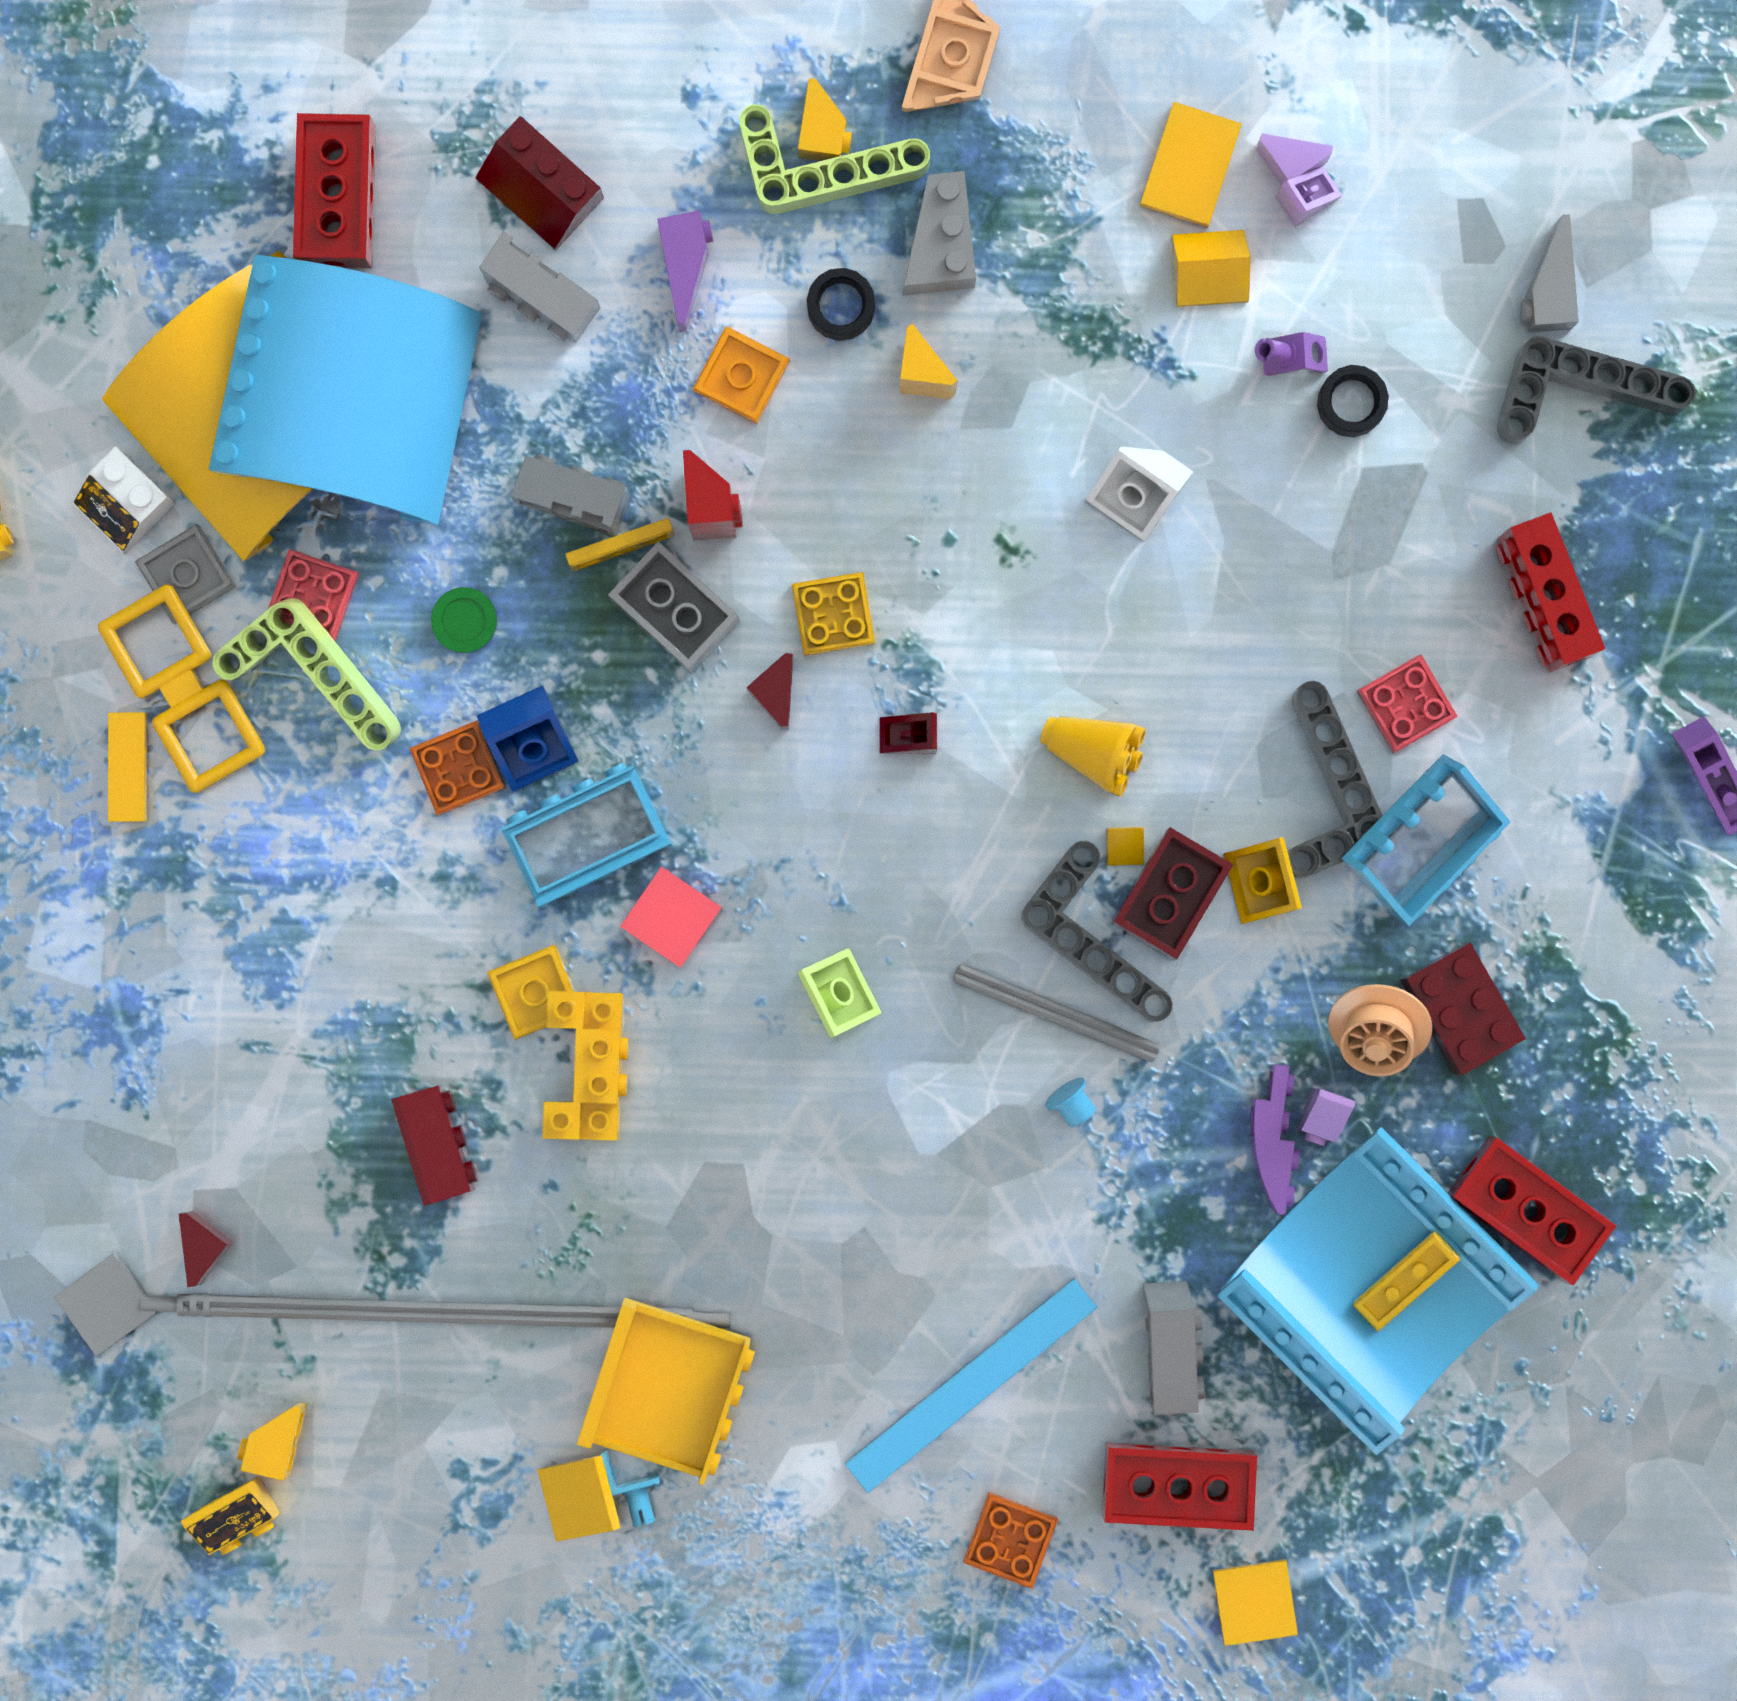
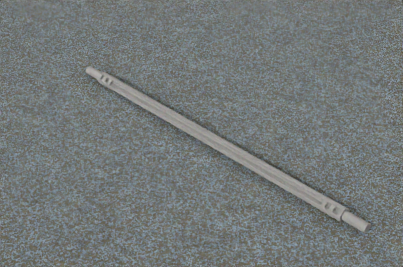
(403, 1311)

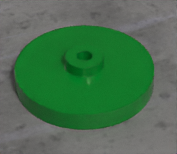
(464, 620)

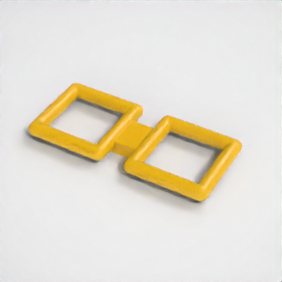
(181, 688)

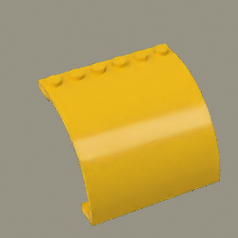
(173, 407)

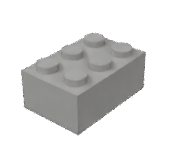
(674, 607)

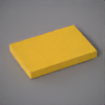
(1190, 164)

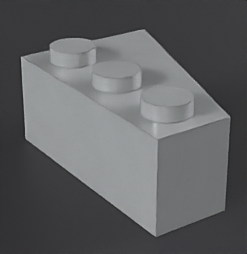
(943, 239)
(538, 290)
(571, 494)
(1173, 1348)

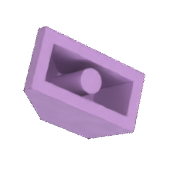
(1324, 1116)

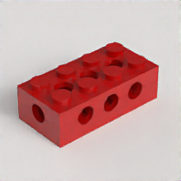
(315, 175)
(1557, 576)
(1555, 1205)
(1194, 1507)

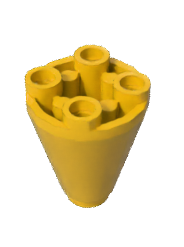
(1096, 748)

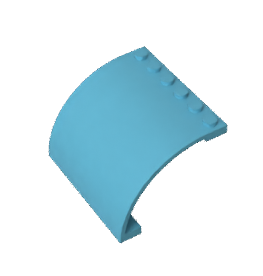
(346, 385)
(1335, 1246)

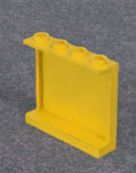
(666, 1389)

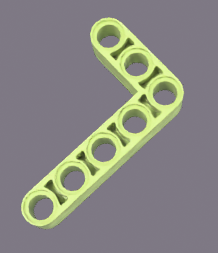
(823, 171)
(314, 665)

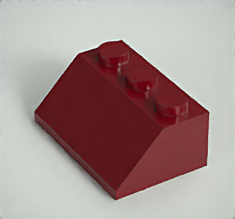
(538, 183)
(434, 1144)

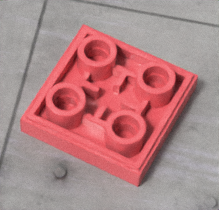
(319, 585)
(1407, 703)
(671, 917)

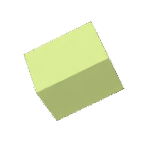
(839, 992)

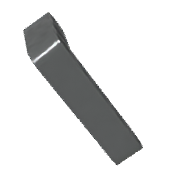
(1586, 380)
(1337, 784)
(1087, 942)

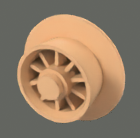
(1379, 1028)

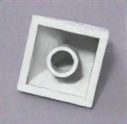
(1139, 488)

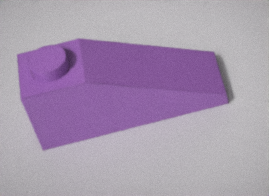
(685, 256)
(1711, 769)

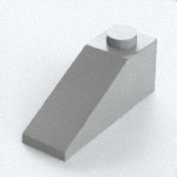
(1552, 293)

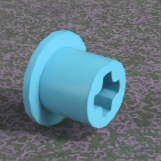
(1072, 1102)

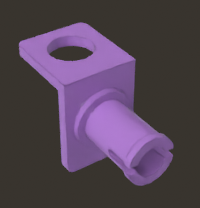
(1292, 353)

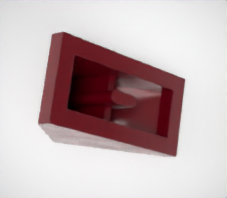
(773, 690)
(909, 734)
(201, 1246)

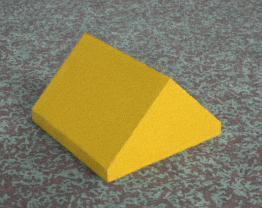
(1211, 268)
(923, 370)
(1263, 880)

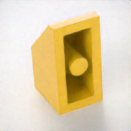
(822, 127)
(273, 1446)

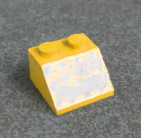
(232, 1517)

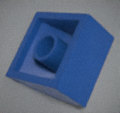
(527, 738)

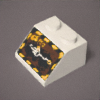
(121, 500)

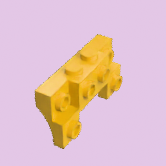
(597, 1066)

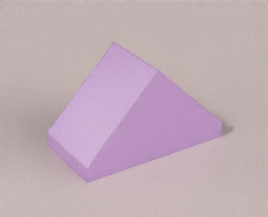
(1291, 157)
(1307, 195)

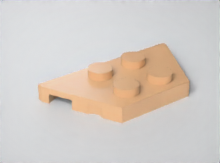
(951, 56)

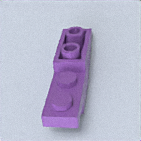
(1271, 1155)

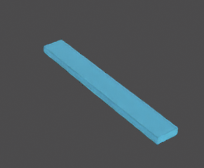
(970, 1385)

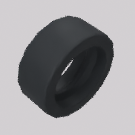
(840, 276)
(1356, 373)

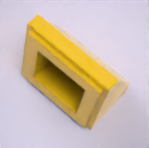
(1125, 846)

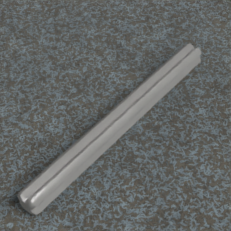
(1056, 1013)

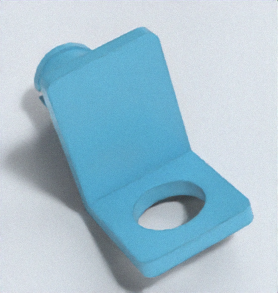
(635, 1492)

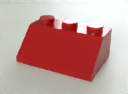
(709, 501)

